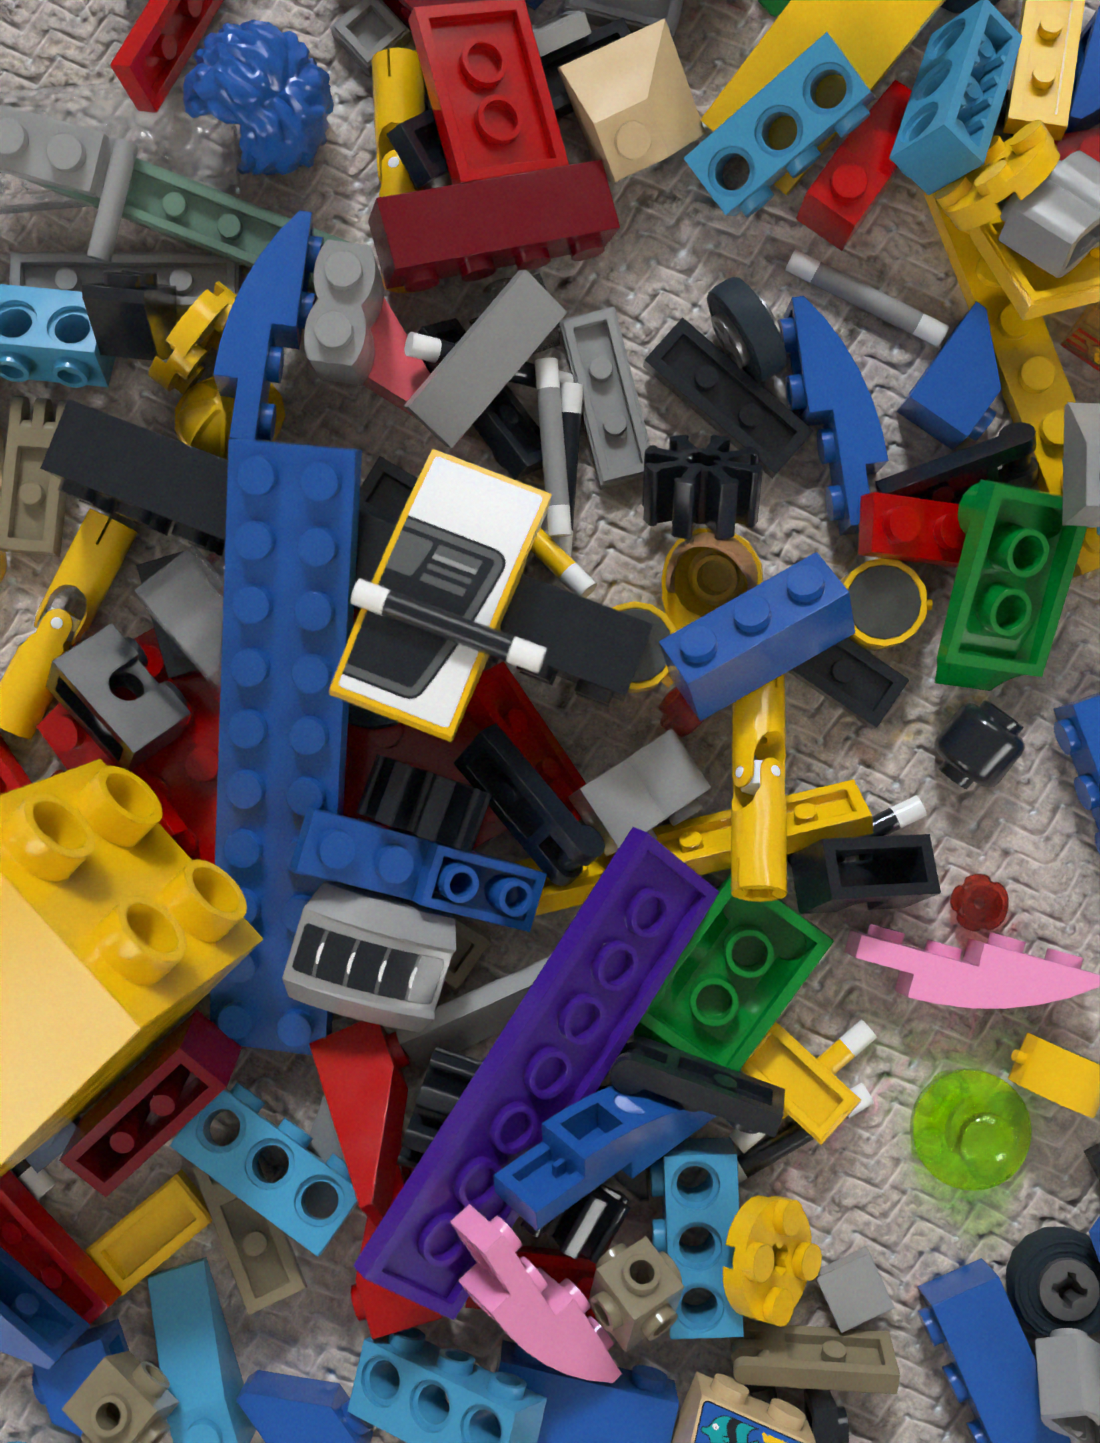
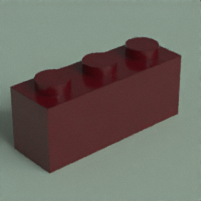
(151, 1104)

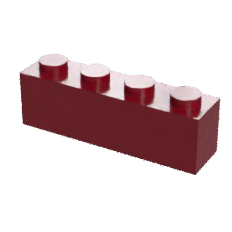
(493, 225)

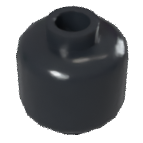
(979, 745)

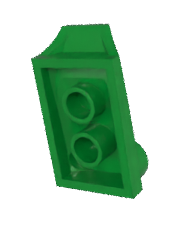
(1006, 585)
(734, 979)

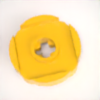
(1009, 167)
(192, 339)
(770, 1259)

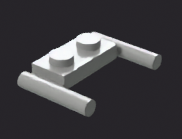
(73, 161)

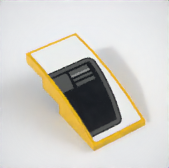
(459, 551)

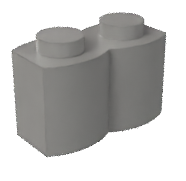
(1059, 218)
(347, 307)
(642, 792)
(1069, 1384)

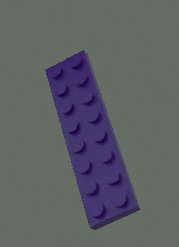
(541, 1063)

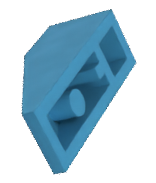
(197, 1356)

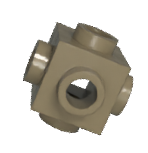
(636, 1292)
(122, 1402)

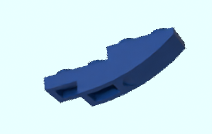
(263, 322)
(832, 392)
(417, 869)
(589, 1146)

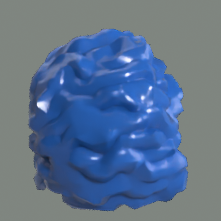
(267, 87)

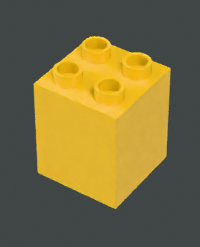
(98, 943)

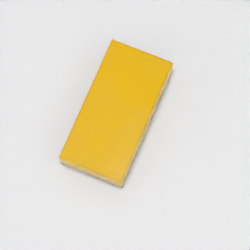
(812, 1091)
(151, 1232)

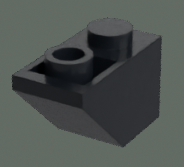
(131, 314)

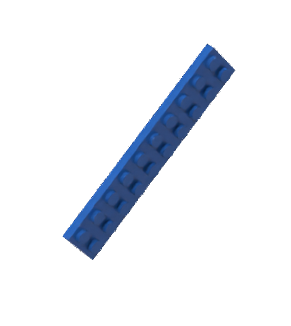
(279, 727)

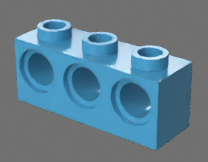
(956, 98)
(748, 128)
(49, 338)
(237, 1167)
(705, 1206)
(415, 1400)

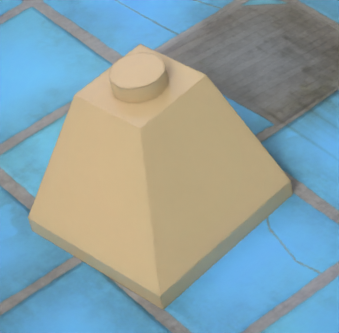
(633, 101)

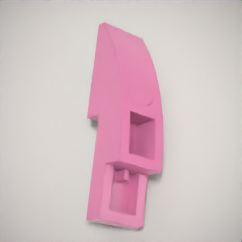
(987, 977)
(530, 1304)

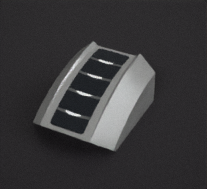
(370, 956)

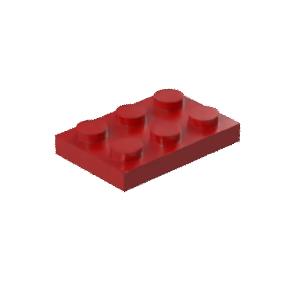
(487, 89)

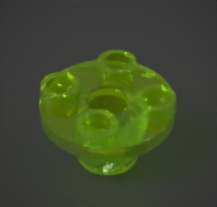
(970, 1129)

